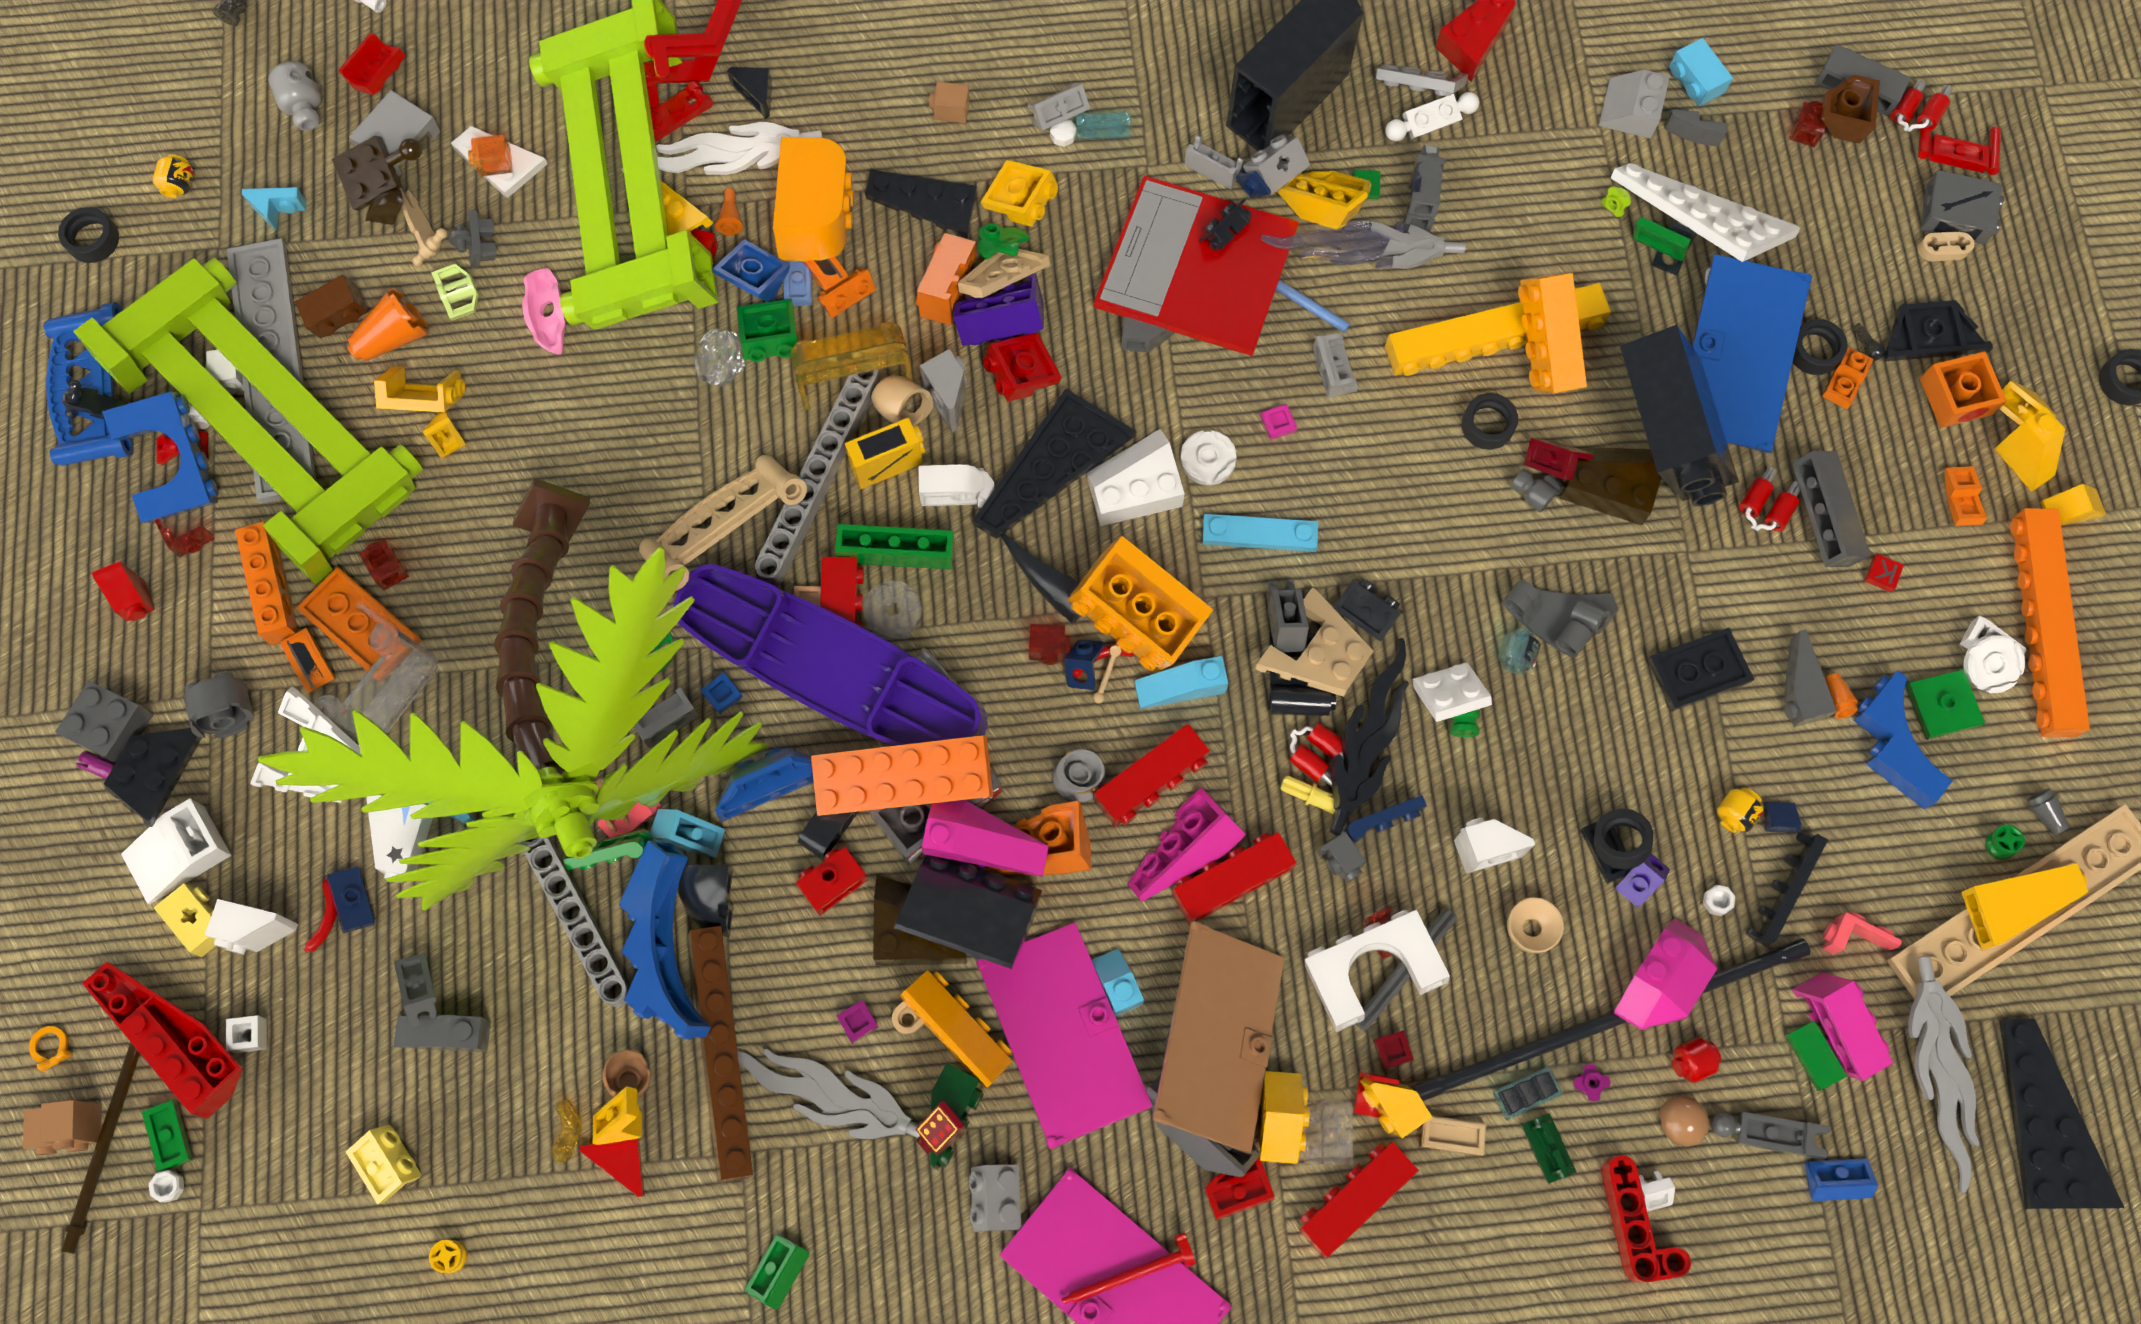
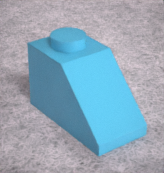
(687, 832)
(1118, 982)

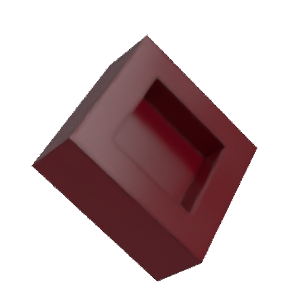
(1393, 1050)

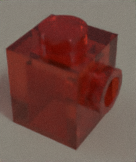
(1048, 643)

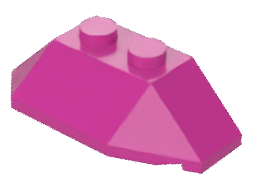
(1668, 978)

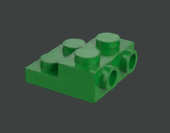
(767, 329)

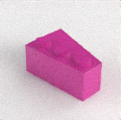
(1847, 1022)

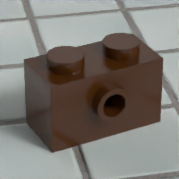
(331, 306)

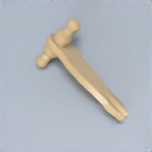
(419, 225)

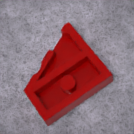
(1235, 1194)

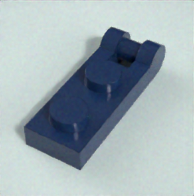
(1383, 819)

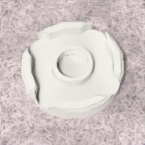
(1208, 457)
(1994, 663)

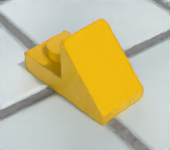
(618, 1119)

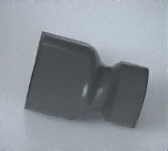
(1537, 492)

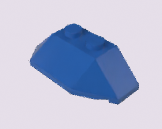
(764, 781)

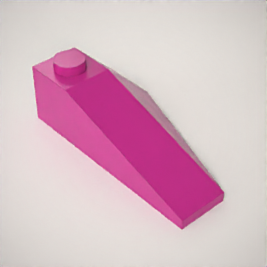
(974, 836)
(1195, 839)

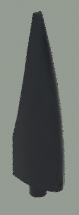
(1048, 581)

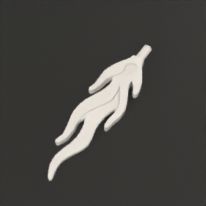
(735, 151)

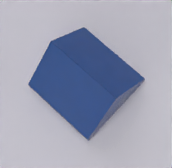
(753, 270)

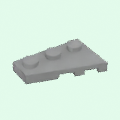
(1435, 80)

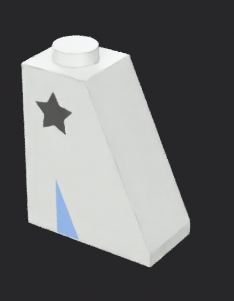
(396, 837)

